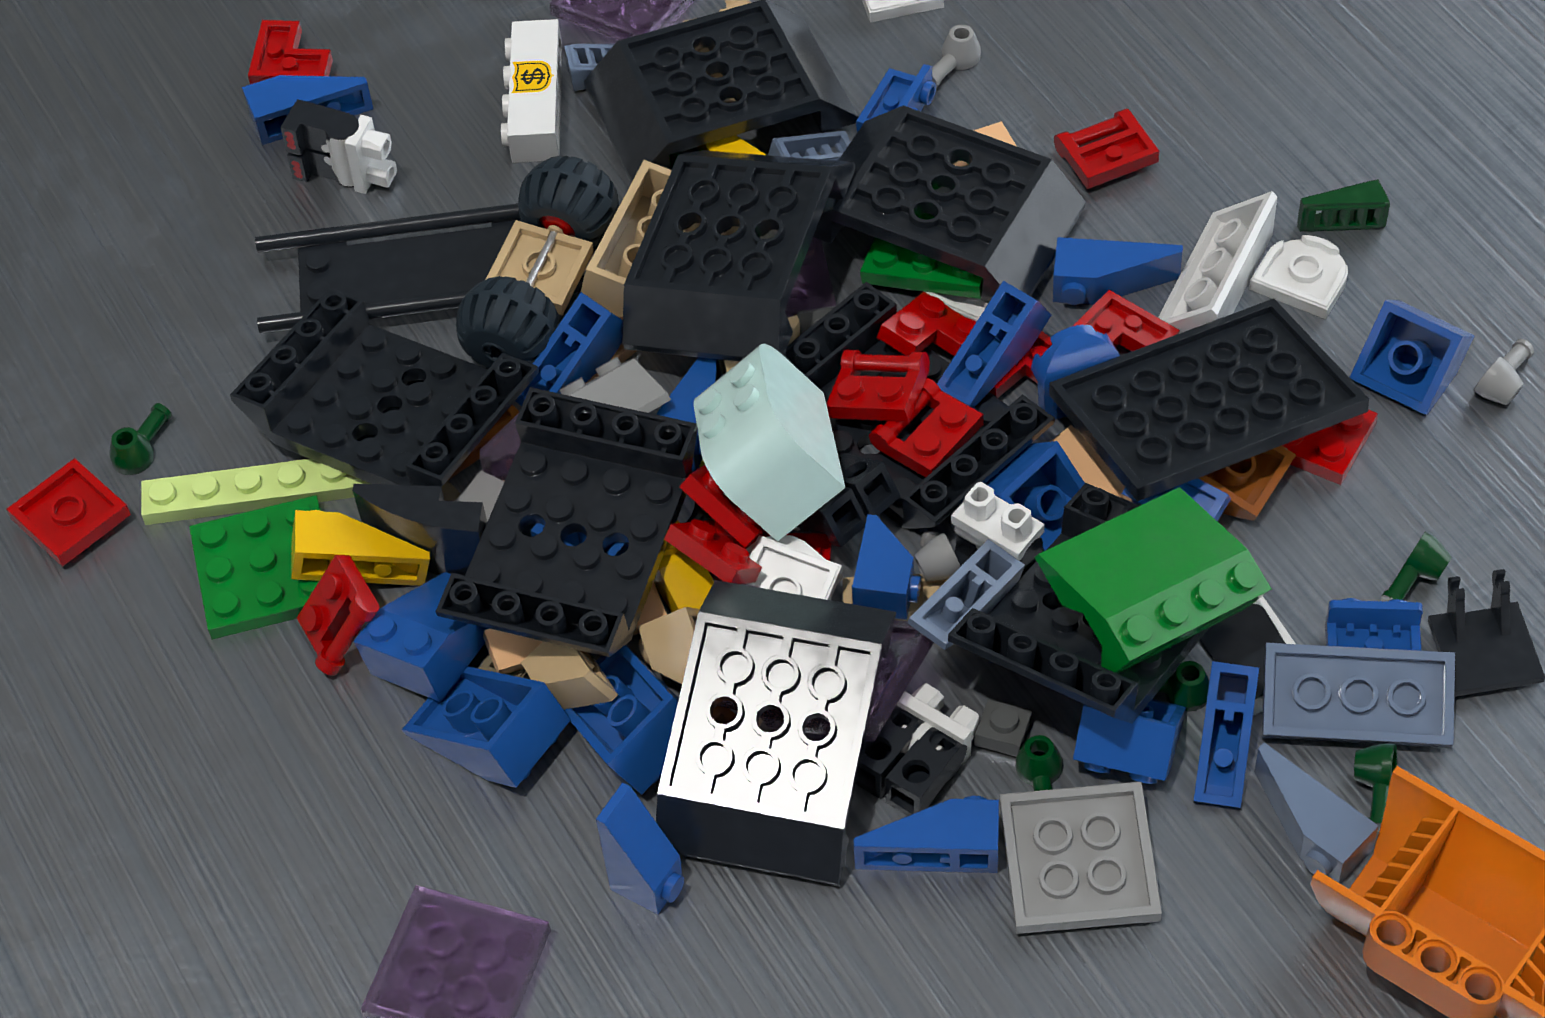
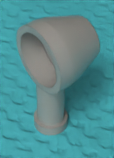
(959, 51)
(1501, 380)
(936, 557)

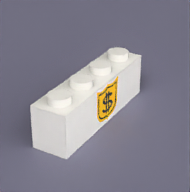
(534, 91)

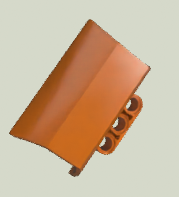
(1448, 906)

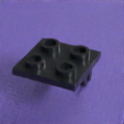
(1488, 644)

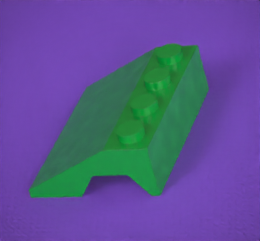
(1153, 577)

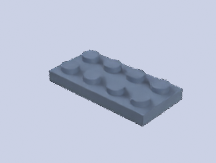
(1358, 695)

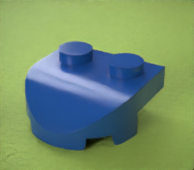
(1070, 352)

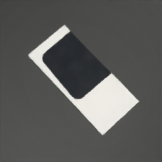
(1243, 640)

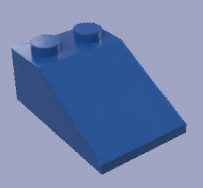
(417, 647)
(491, 724)
(633, 727)

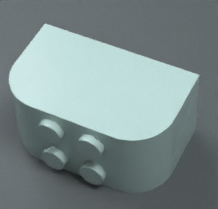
(769, 441)

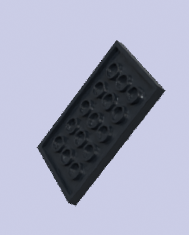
(1207, 398)

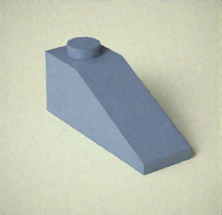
(976, 585)
(1319, 823)

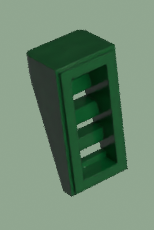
(1345, 208)

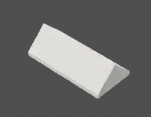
(1221, 263)

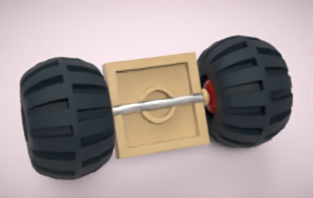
(563, 218)

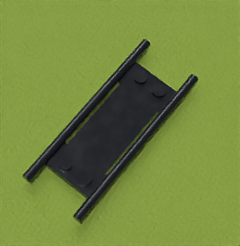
(395, 274)

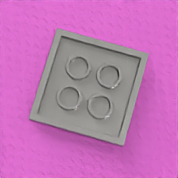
(1079, 857)

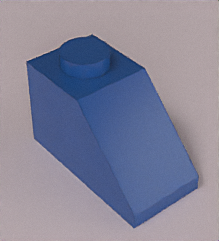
(884, 571)

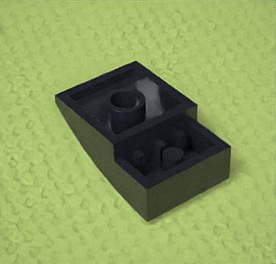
(425, 520)

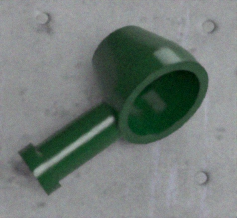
(132, 449)
(1425, 561)
(1187, 693)
(1374, 768)
(1039, 770)

